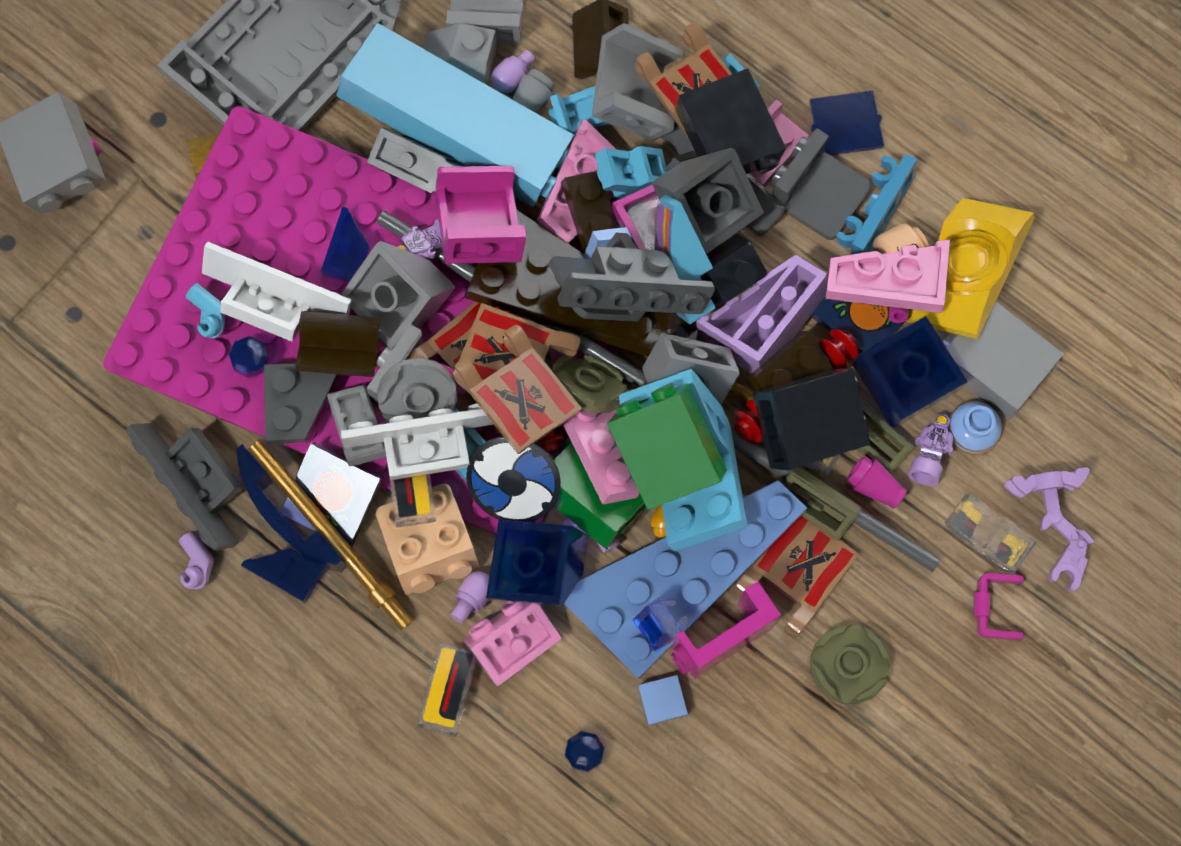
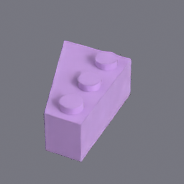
(766, 314)

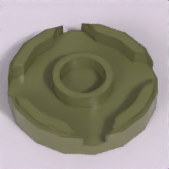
(590, 382)
(850, 664)

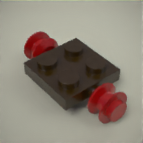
(794, 361)

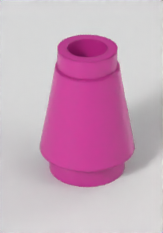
(875, 482)

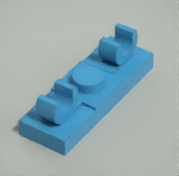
(880, 207)

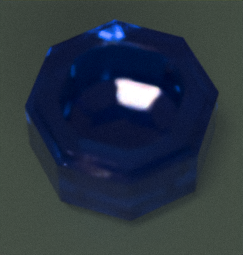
(248, 356)
(584, 751)

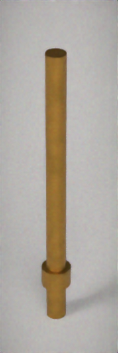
(380, 593)

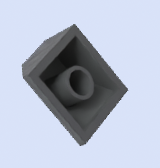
(712, 194)

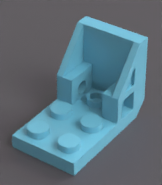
(715, 508)

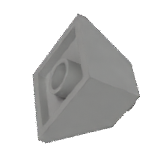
(466, 48)
(397, 290)

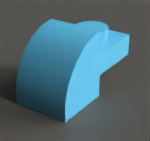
(629, 170)

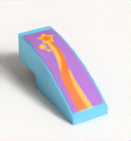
(679, 239)

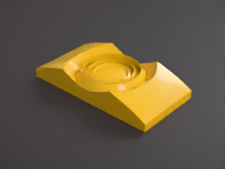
(981, 254)

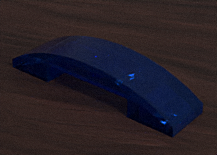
(255, 481)

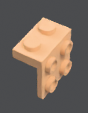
(430, 550)

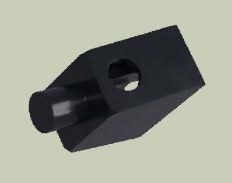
(734, 268)

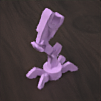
(1073, 557)

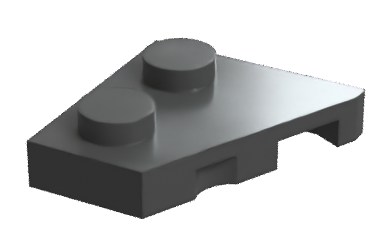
(293, 402)

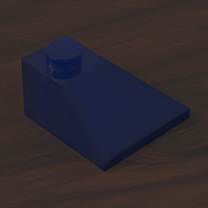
(536, 562)

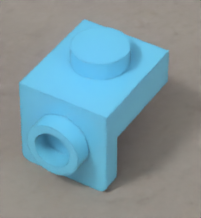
(571, 110)

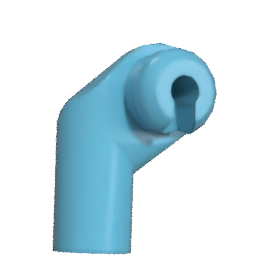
(212, 320)

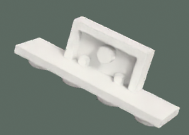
(265, 294)
(420, 444)

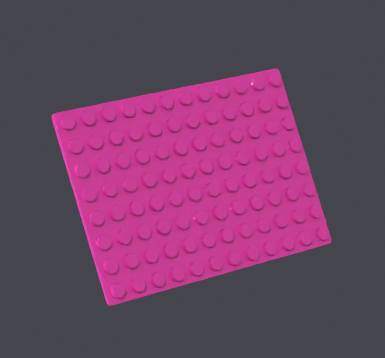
(281, 213)

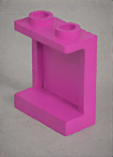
(478, 215)
(760, 618)

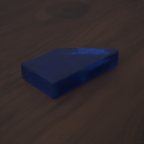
(346, 250)
(287, 572)

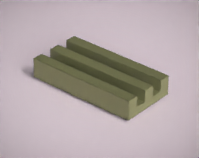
(892, 434)
(824, 498)

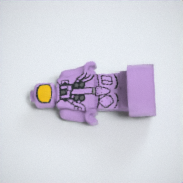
(422, 242)
(934, 442)

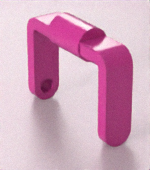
(982, 606)

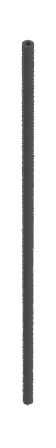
(638, 378)

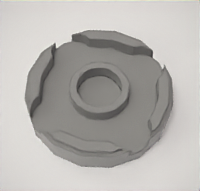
(416, 389)

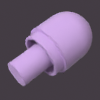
(509, 72)
(470, 596)

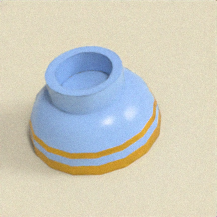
(975, 427)

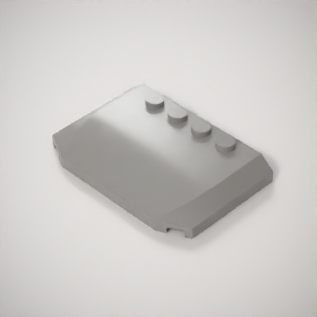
(274, 55)

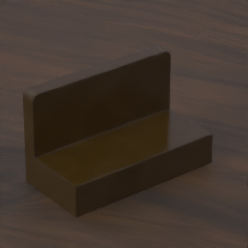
(588, 28)
(338, 344)

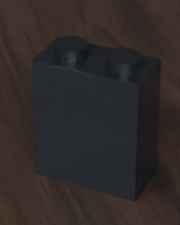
(732, 116)
(811, 418)

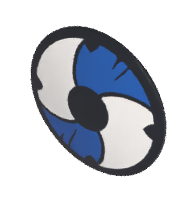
(511, 483)

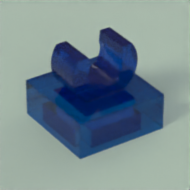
(658, 624)

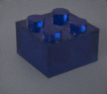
(909, 372)

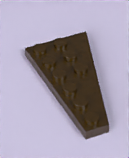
(532, 292)

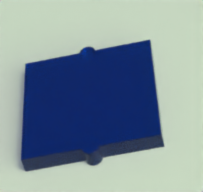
(848, 121)

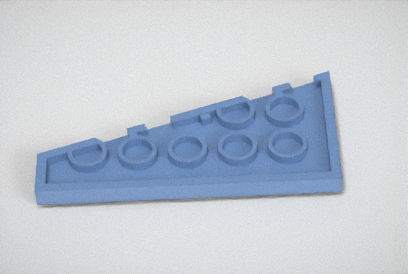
(690, 576)

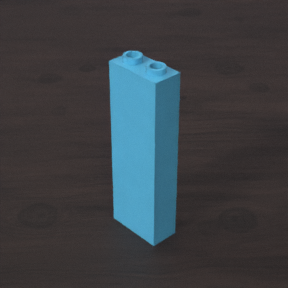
(453, 112)

